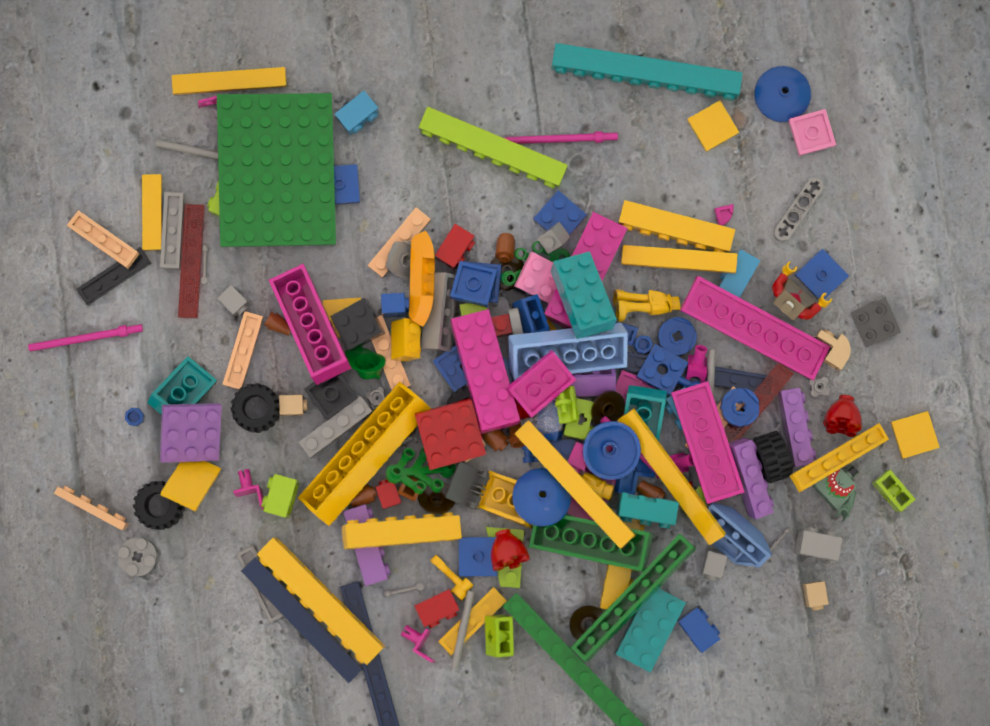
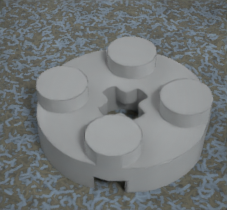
(395, 259)
(126, 555)

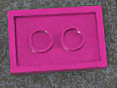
(541, 383)

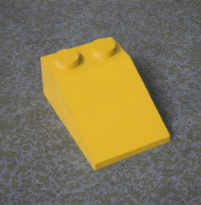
(498, 498)

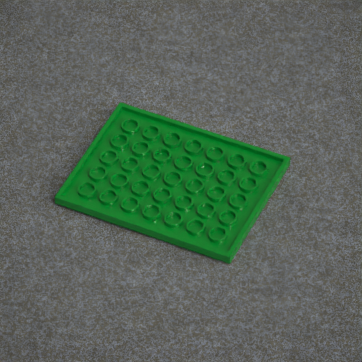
(276, 170)

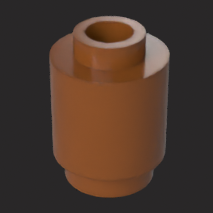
(505, 247)
(495, 439)
(365, 496)

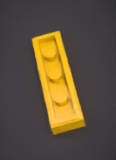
(151, 212)
(486, 606)

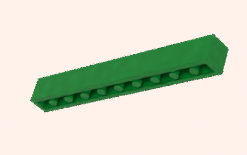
(570, 662)

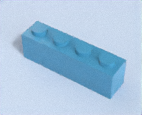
(745, 268)

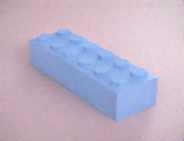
(586, 354)

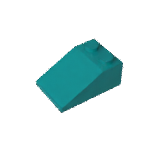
(183, 386)
(649, 405)

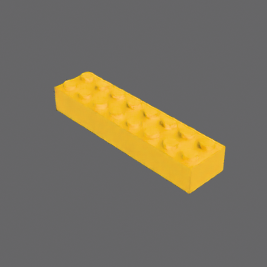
(363, 454)

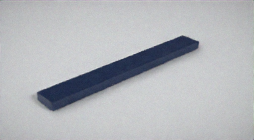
(723, 376)
(301, 620)
(374, 670)

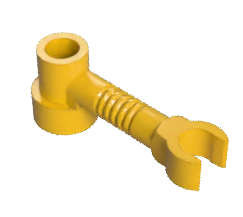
(461, 586)

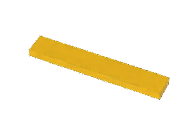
(229, 81)
(679, 259)
(839, 457)

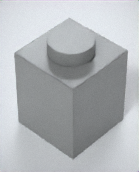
(553, 237)
(233, 301)
(713, 565)

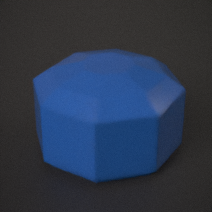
(643, 344)
(134, 417)

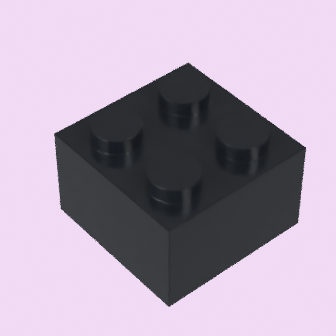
(357, 324)
(331, 395)

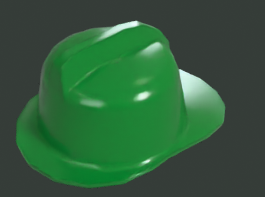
(366, 363)

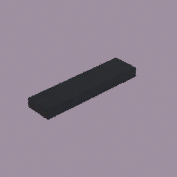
(111, 278)

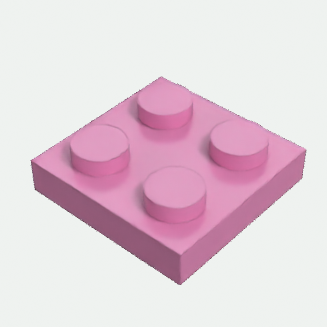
(812, 132)
(537, 278)

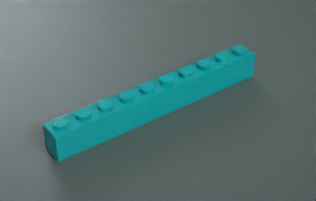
(646, 71)

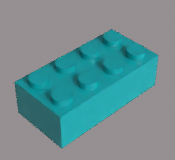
(583, 295)
(650, 630)

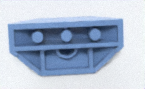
(742, 541)

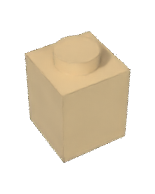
(292, 405)
(815, 595)

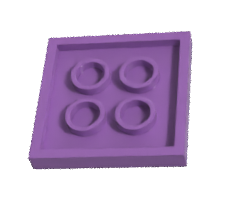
(190, 432)

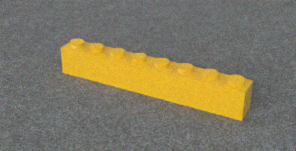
(320, 600)

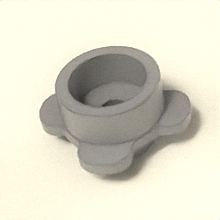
(815, 391)
(371, 396)

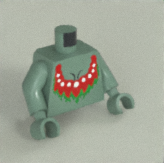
(839, 490)

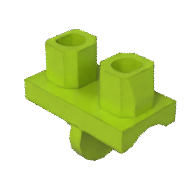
(567, 406)

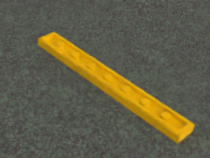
(674, 479)
(575, 484)

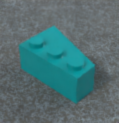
(647, 510)

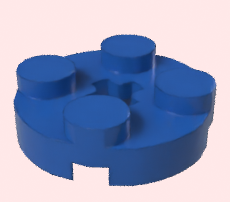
(686, 331)
(740, 396)

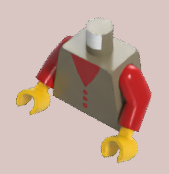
(793, 299)

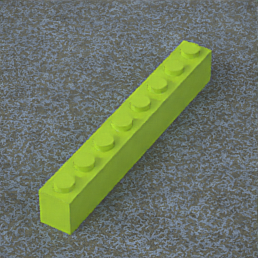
(493, 147)

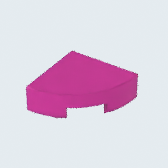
(724, 214)

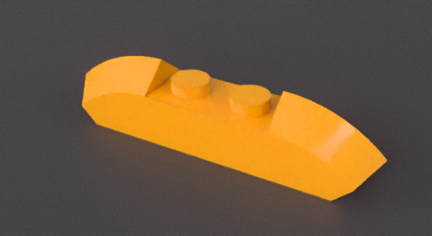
(421, 278)

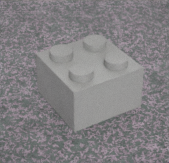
(818, 545)

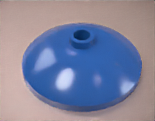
(773, 102)
(620, 459)
(540, 510)

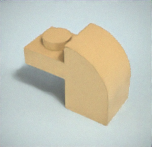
(839, 349)

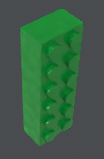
(588, 541)

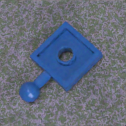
(675, 368)

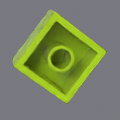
(280, 496)

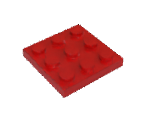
(450, 434)

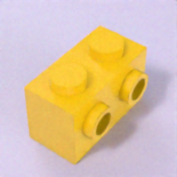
(405, 340)

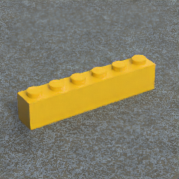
(676, 227)
(401, 532)
(617, 578)

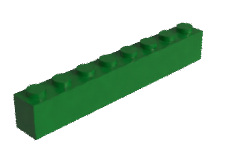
(633, 598)

